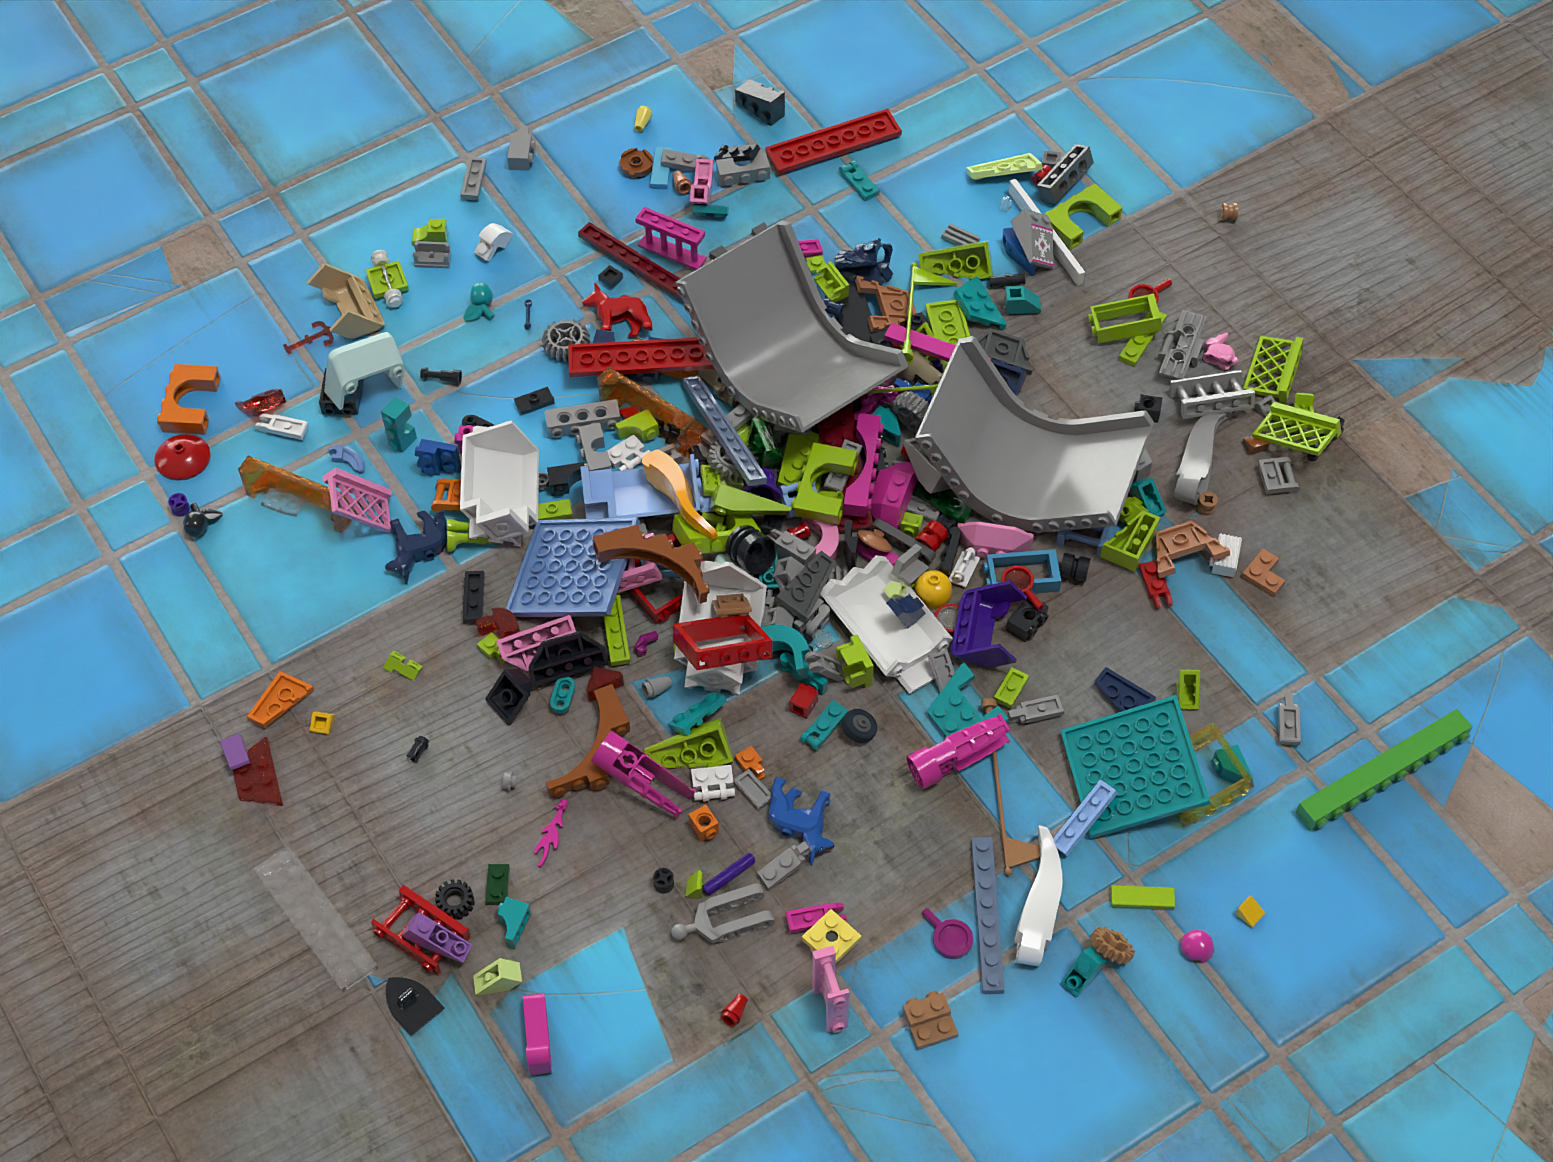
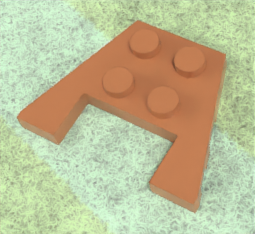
(892, 302)
(1184, 540)

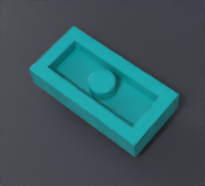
(718, 210)

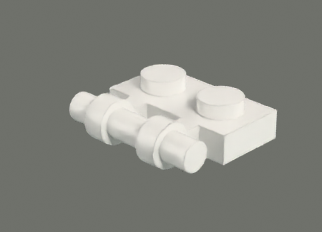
(626, 450)
(712, 778)

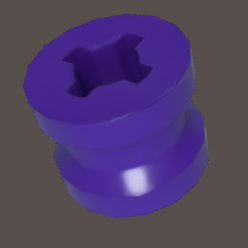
(179, 504)

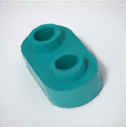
(562, 696)

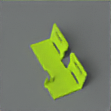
(392, 663)

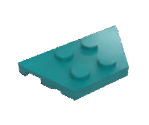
(978, 304)

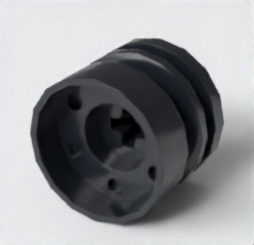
(751, 549)

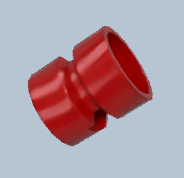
(933, 535)

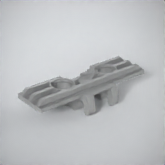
(1189, 345)

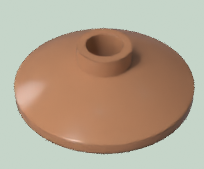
(875, 539)

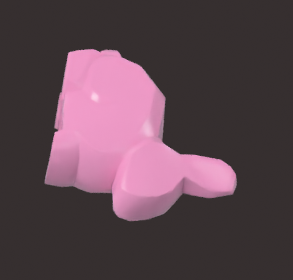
(1219, 353)

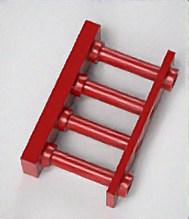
(412, 899)

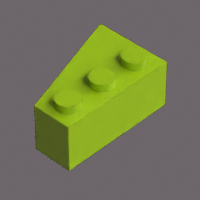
(1132, 542)

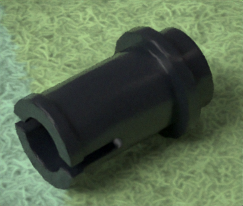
(417, 749)

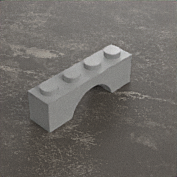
(784, 572)

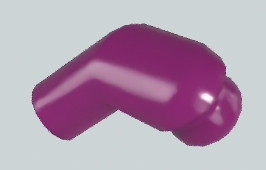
(640, 646)

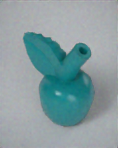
(480, 297)

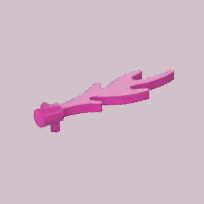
(552, 835)

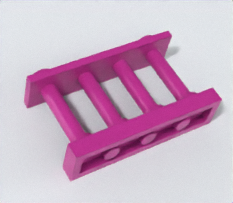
(675, 229)

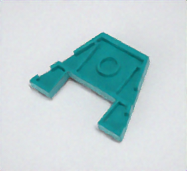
(951, 708)

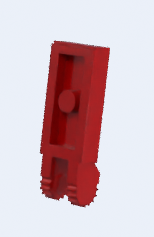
(1155, 586)

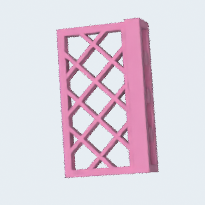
(360, 489)

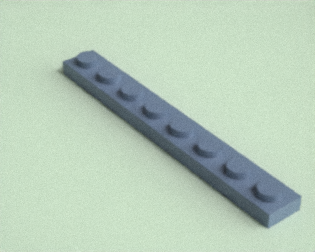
(987, 916)

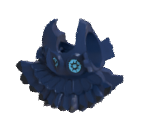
(864, 263)

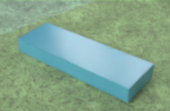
(660, 173)

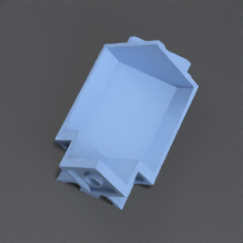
(631, 495)

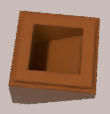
(1255, 445)

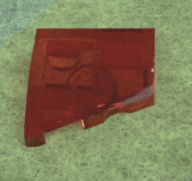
(262, 402)

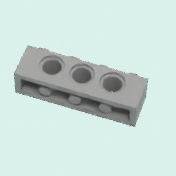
(566, 420)

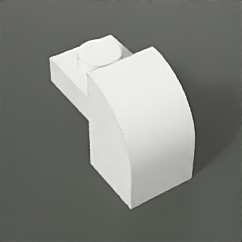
(492, 238)

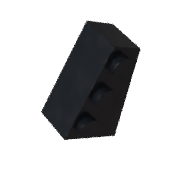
(761, 101)

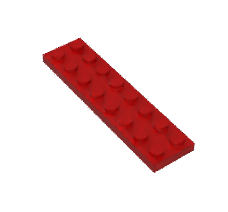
(833, 141)
(637, 357)

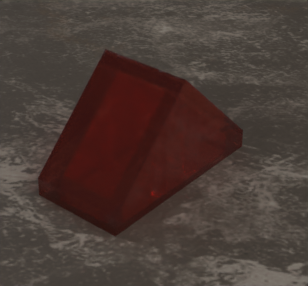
(603, 677)

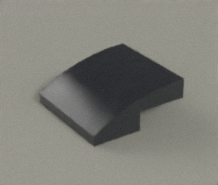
(850, 545)

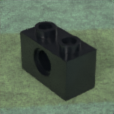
(1023, 628)

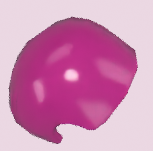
(1197, 945)

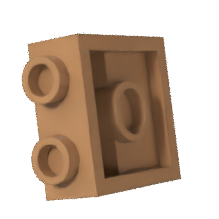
(929, 1020)

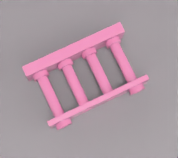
(641, 575)
(825, 983)

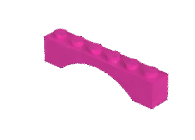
(857, 494)

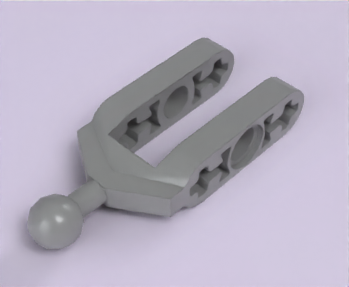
(731, 929)

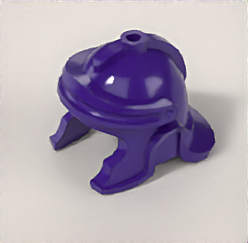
(766, 490)

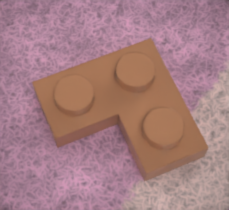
(1260, 573)

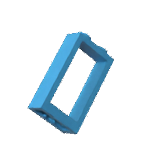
(1042, 585)

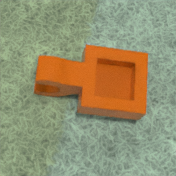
(751, 760)

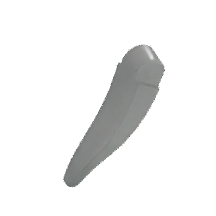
(1196, 464)

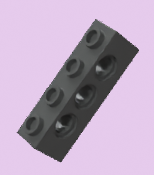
(1065, 173)

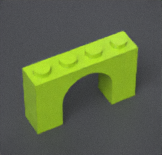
(1090, 200)
(823, 460)
(688, 535)

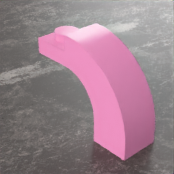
(703, 182)
(829, 536)

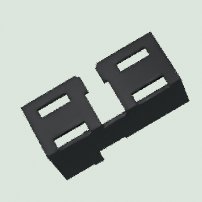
(669, 436)

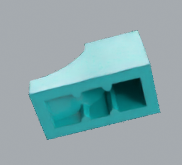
(1147, 492)
(514, 916)

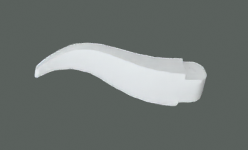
(1041, 906)

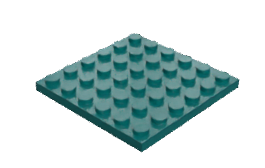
(1144, 758)

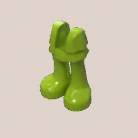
(455, 538)

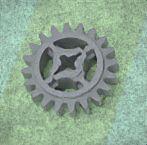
(724, 464)

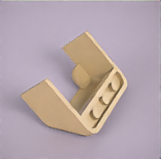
(353, 299)

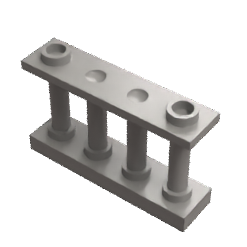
(1212, 404)

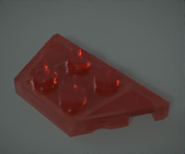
(258, 778)

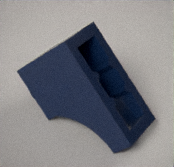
(907, 609)

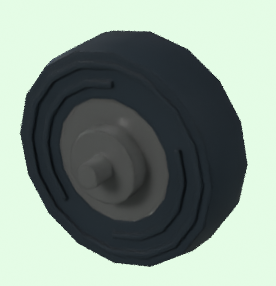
(859, 726)

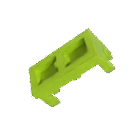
(832, 282)

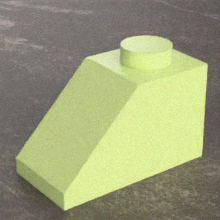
(497, 977)

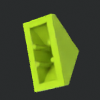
(1188, 689)

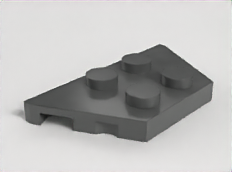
(1005, 348)

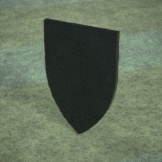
(411, 1003)

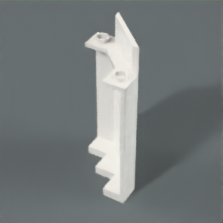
(887, 640)

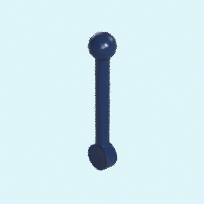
(528, 303)

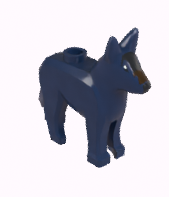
(417, 546)

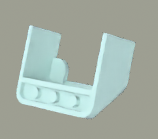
(360, 361)

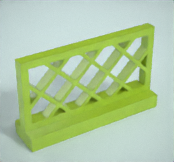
(1287, 374)
(1300, 420)

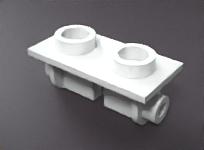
(964, 567)

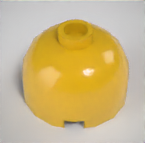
(933, 589)

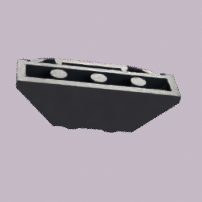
(566, 657)

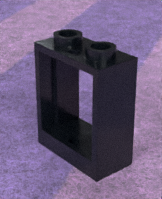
(349, 407)

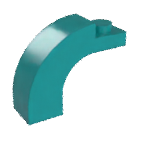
(791, 640)

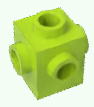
(1131, 508)

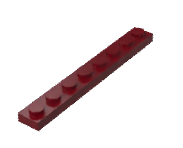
(630, 258)

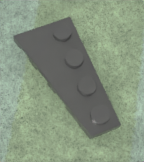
(804, 589)

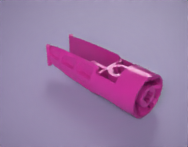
(957, 751)
(638, 774)

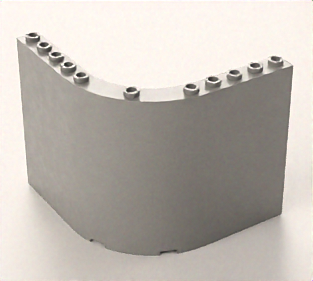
(773, 337)
(1019, 461)

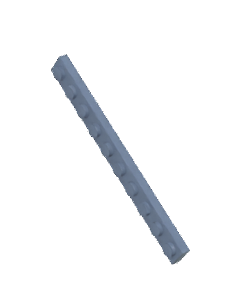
(724, 431)

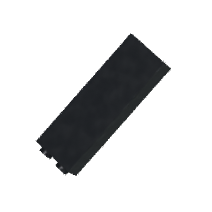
(855, 314)

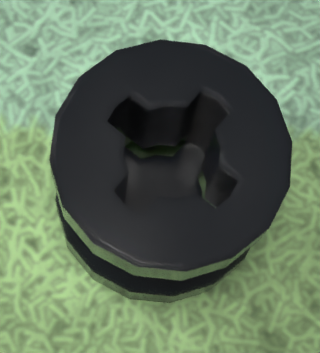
(947, 523)
(663, 875)

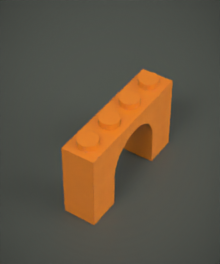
(183, 380)

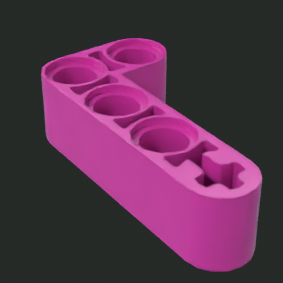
(537, 1034)

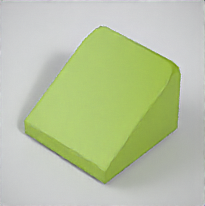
(694, 885)

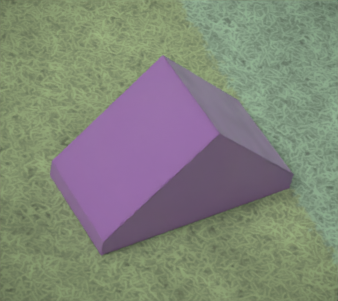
(235, 751)

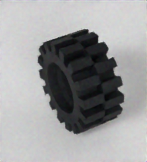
(455, 888)

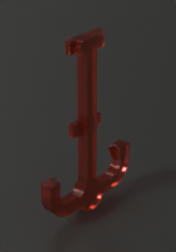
(325, 331)

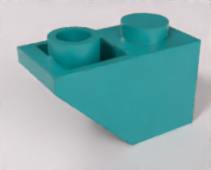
(1021, 300)
(1084, 971)

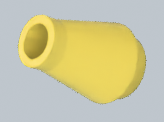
(643, 115)

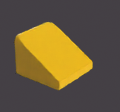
(321, 722)
(1250, 911)

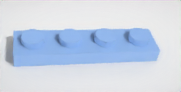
(1084, 817)

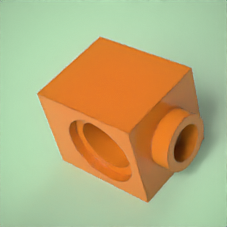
(701, 816)

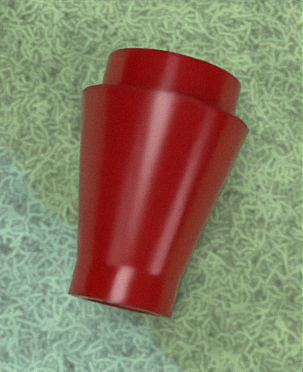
(734, 1010)

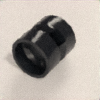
(1074, 567)

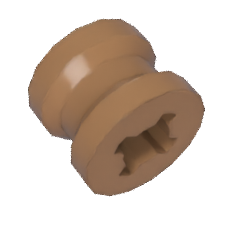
(1229, 211)
(1211, 502)

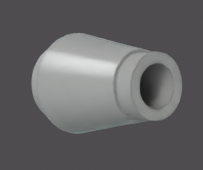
(655, 686)

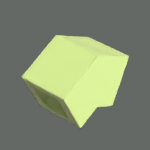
(895, 590)

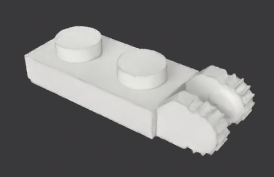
(282, 426)

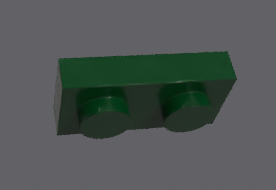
(497, 883)

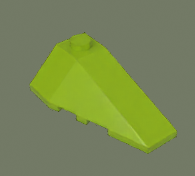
(960, 261)
(738, 502)
(704, 746)

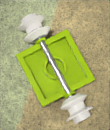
(387, 279)

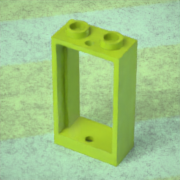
(1124, 308)

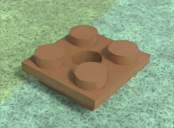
(730, 604)

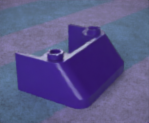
(976, 623)

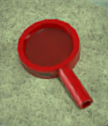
(1144, 289)
(1024, 581)

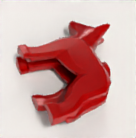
(619, 309)

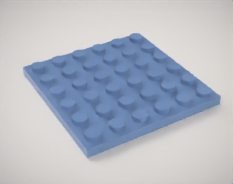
(563, 573)

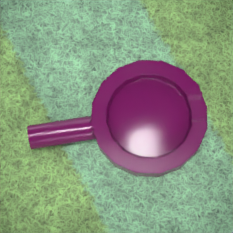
(951, 938)

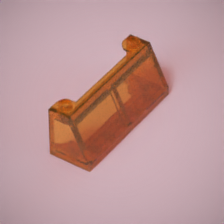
(616, 386)
(260, 476)

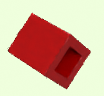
(803, 700)

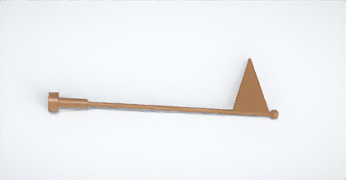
(1015, 851)

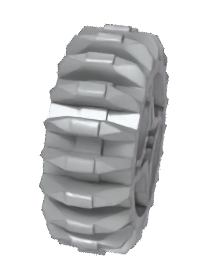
(565, 334)
(910, 409)

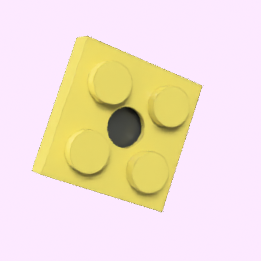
(832, 931)

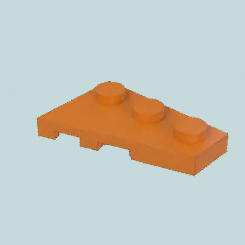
(278, 698)

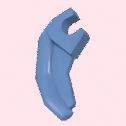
(348, 455)

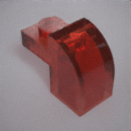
(500, 621)

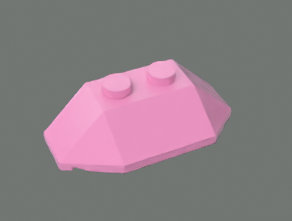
(994, 538)
(522, 646)

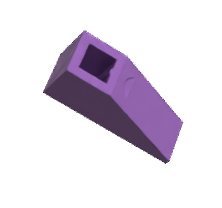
(436, 938)

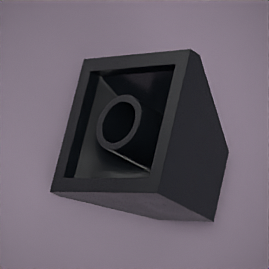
(509, 694)

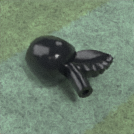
(197, 521)

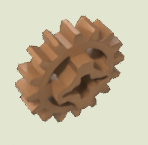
(1112, 945)

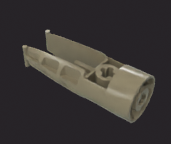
(920, 371)

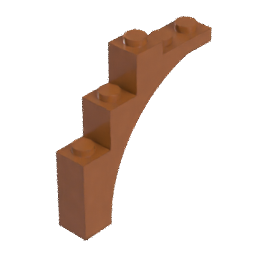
(631, 544)
(586, 773)

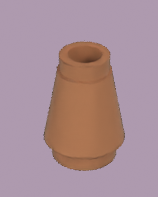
(681, 182)

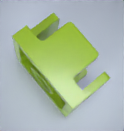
(859, 665)

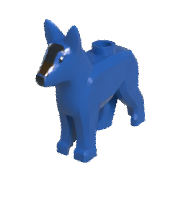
(799, 822)

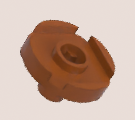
(636, 170)

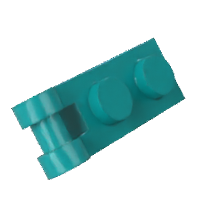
(859, 181)
(815, 680)
(824, 725)

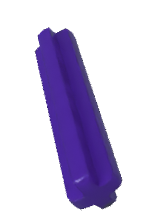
(728, 874)

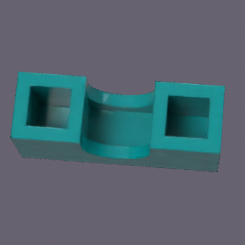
(398, 432)

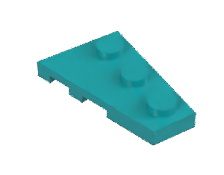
(684, 721)

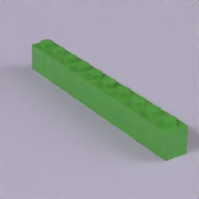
(1383, 770)

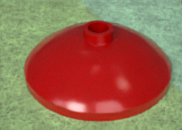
(182, 457)

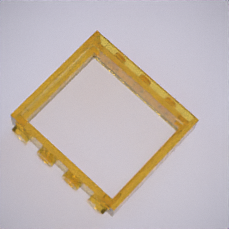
(1225, 796)

